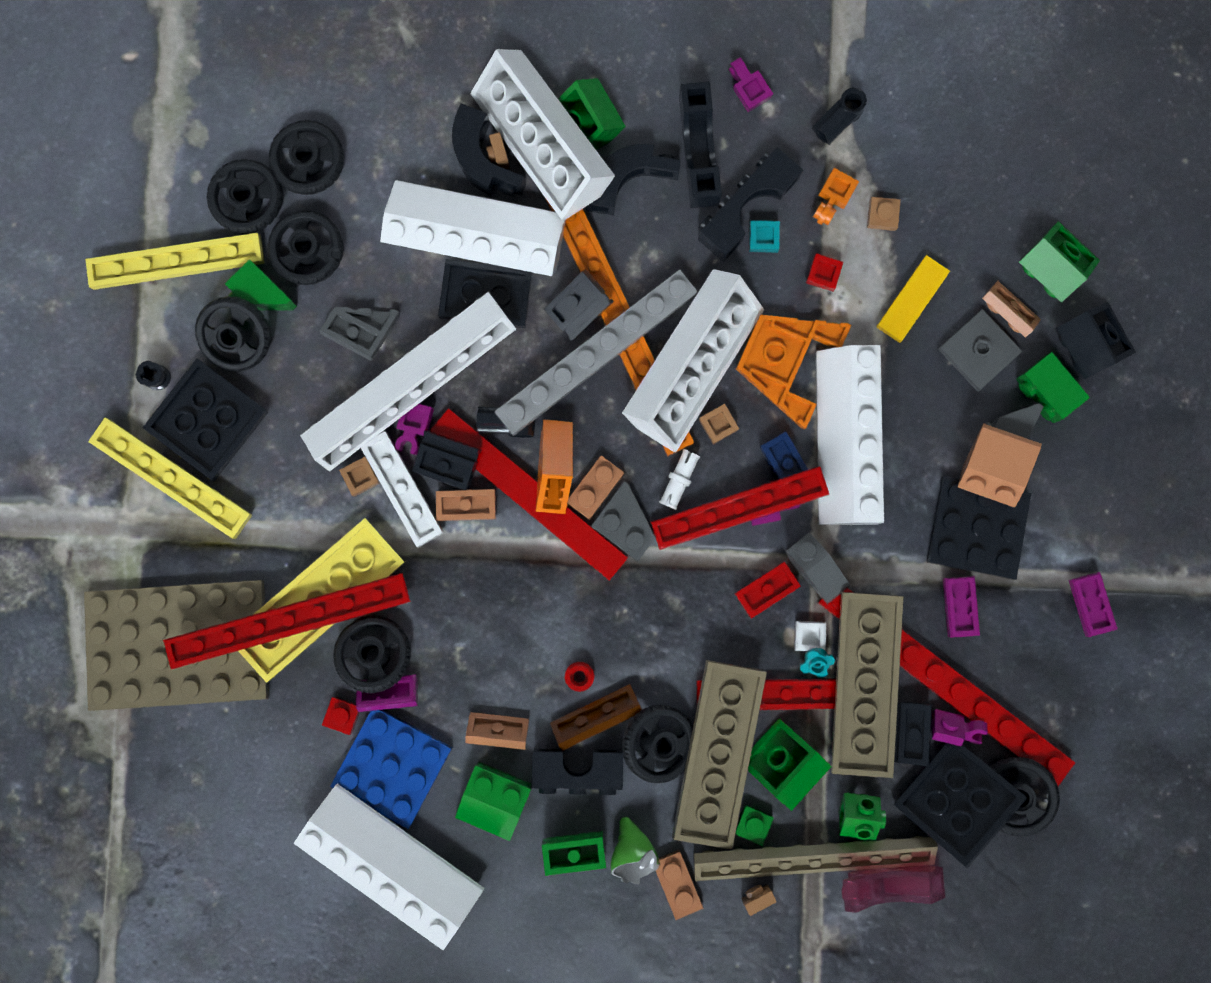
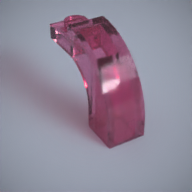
(894, 884)

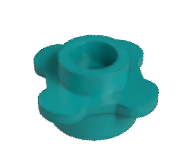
(817, 662)

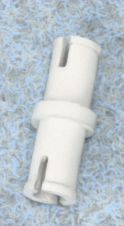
(679, 479)

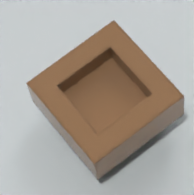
(497, 151)
(883, 213)
(718, 424)
(359, 476)
(758, 898)

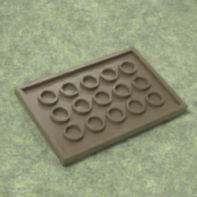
(128, 654)

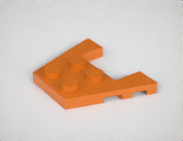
(776, 355)

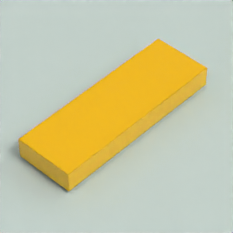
(913, 299)

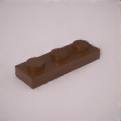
(595, 717)

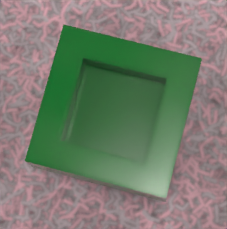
(753, 825)

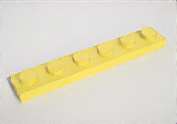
(174, 261)
(170, 478)

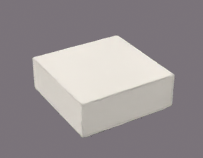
(809, 635)

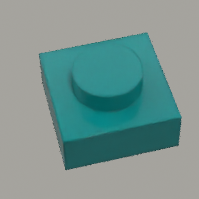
(764, 236)

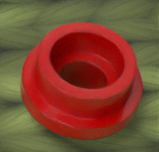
(579, 686)

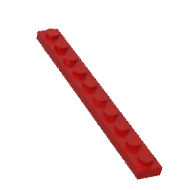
(973, 703)

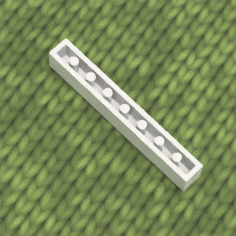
(407, 382)

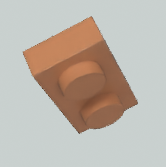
(1017, 314)
(595, 487)
(466, 505)
(497, 730)
(678, 885)

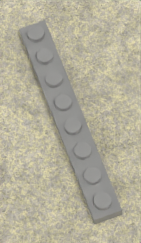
(596, 352)

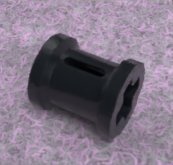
(144, 373)

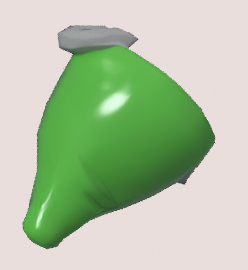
(633, 854)

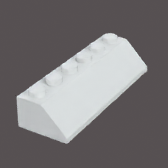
(541, 133)
(473, 228)
(694, 359)
(850, 435)
(389, 866)

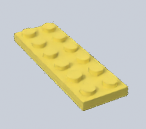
(352, 561)

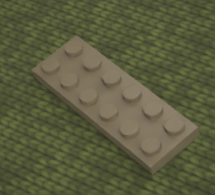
(867, 684)
(719, 754)

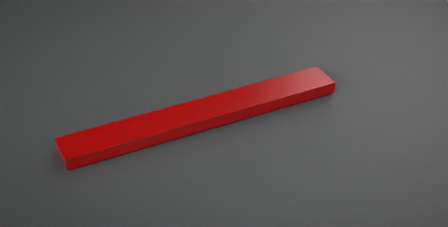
(523, 491)
(286, 621)

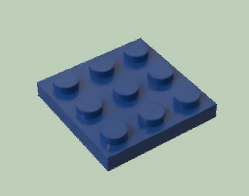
(392, 766)

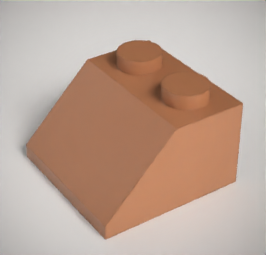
(999, 465)

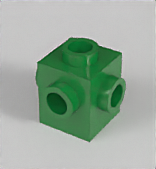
(861, 816)

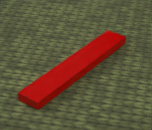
(740, 508)
(795, 694)

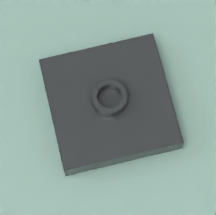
(980, 350)

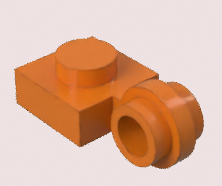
(836, 191)

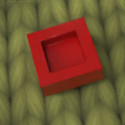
(824, 272)
(341, 715)

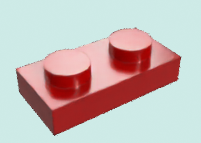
(767, 590)

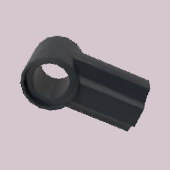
(839, 117)
(490, 423)

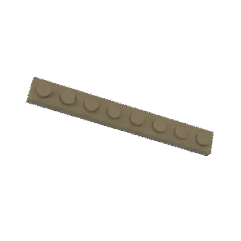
(815, 858)

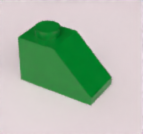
(258, 289)

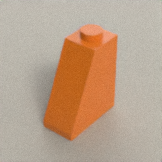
(555, 466)

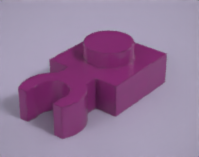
(413, 425)

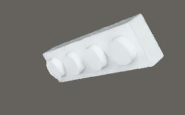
(401, 489)

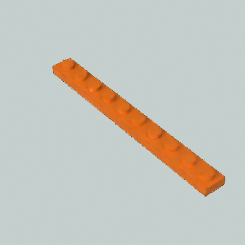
(590, 256)

